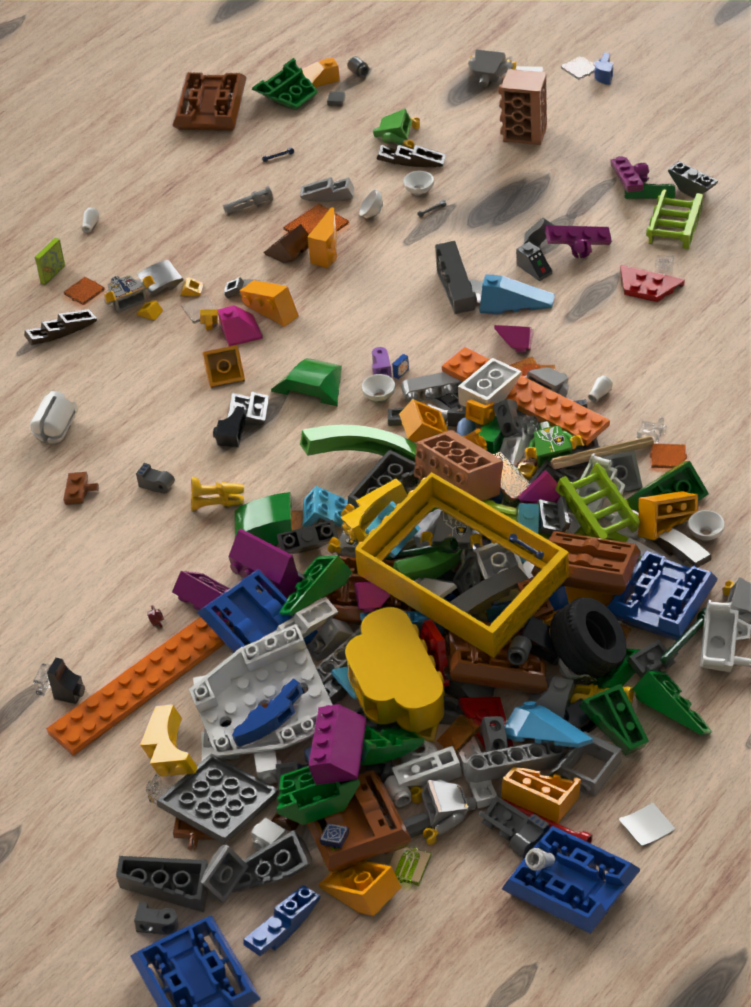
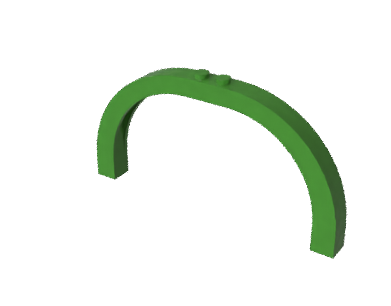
(379, 442)

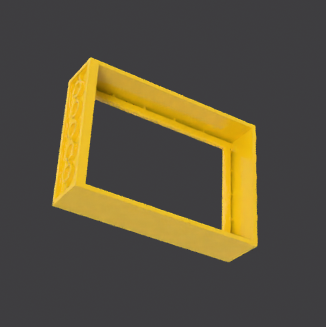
(439, 493)

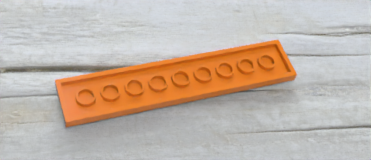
(535, 399)
(135, 686)

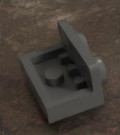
(553, 516)
(649, 659)
(504, 817)

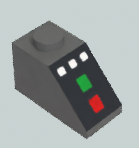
(533, 261)

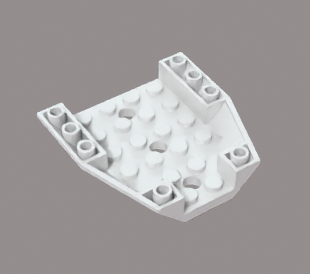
(254, 678)

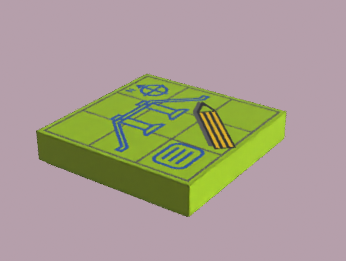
(50, 261)

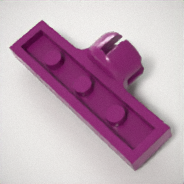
(630, 176)
(578, 237)

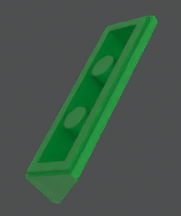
(652, 191)
(620, 674)

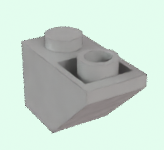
(329, 638)

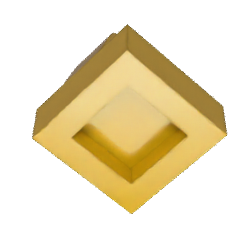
(209, 317)

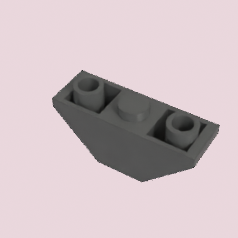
(690, 180)
(307, 538)

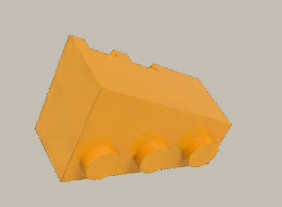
(271, 301)
(664, 511)
(540, 793)

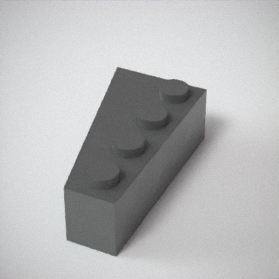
(454, 277)
(390, 467)
(165, 879)

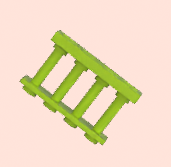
(688, 226)
(588, 519)

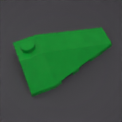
(678, 479)
(663, 695)

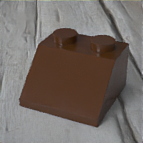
(289, 245)

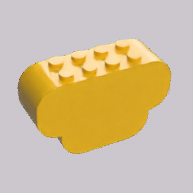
(394, 672)

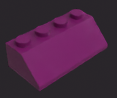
(253, 553)
(198, 589)
(336, 745)

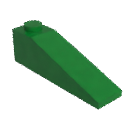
(321, 578)

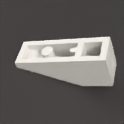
(434, 766)

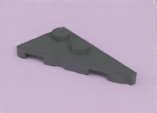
(468, 577)

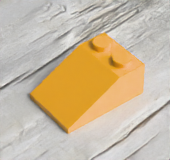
(323, 241)
(363, 886)

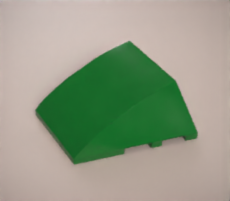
(287, 87)
(313, 379)
(266, 517)
(388, 744)
(307, 802)

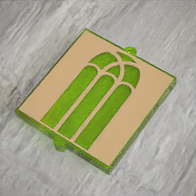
(410, 864)

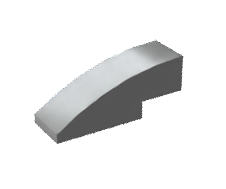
(328, 190)

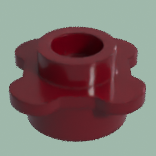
(155, 616)

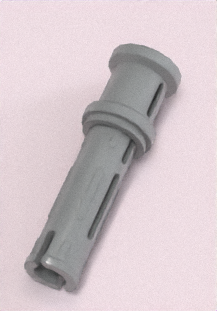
(255, 198)

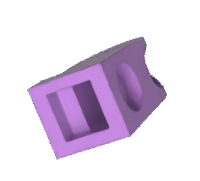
(381, 362)

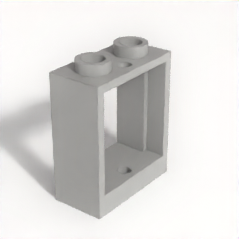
(599, 749)

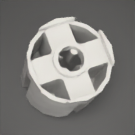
(53, 418)

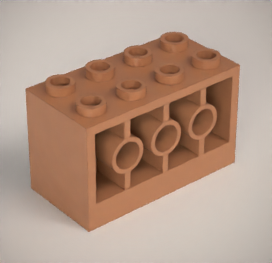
(523, 106)
(459, 464)

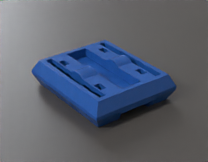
(663, 597)
(251, 612)
(572, 885)
(190, 975)

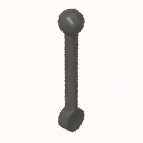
(442, 203)

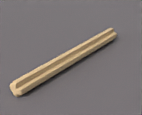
(584, 456)

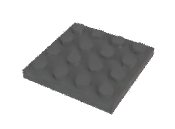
(217, 798)

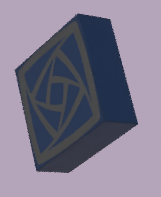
(334, 835)

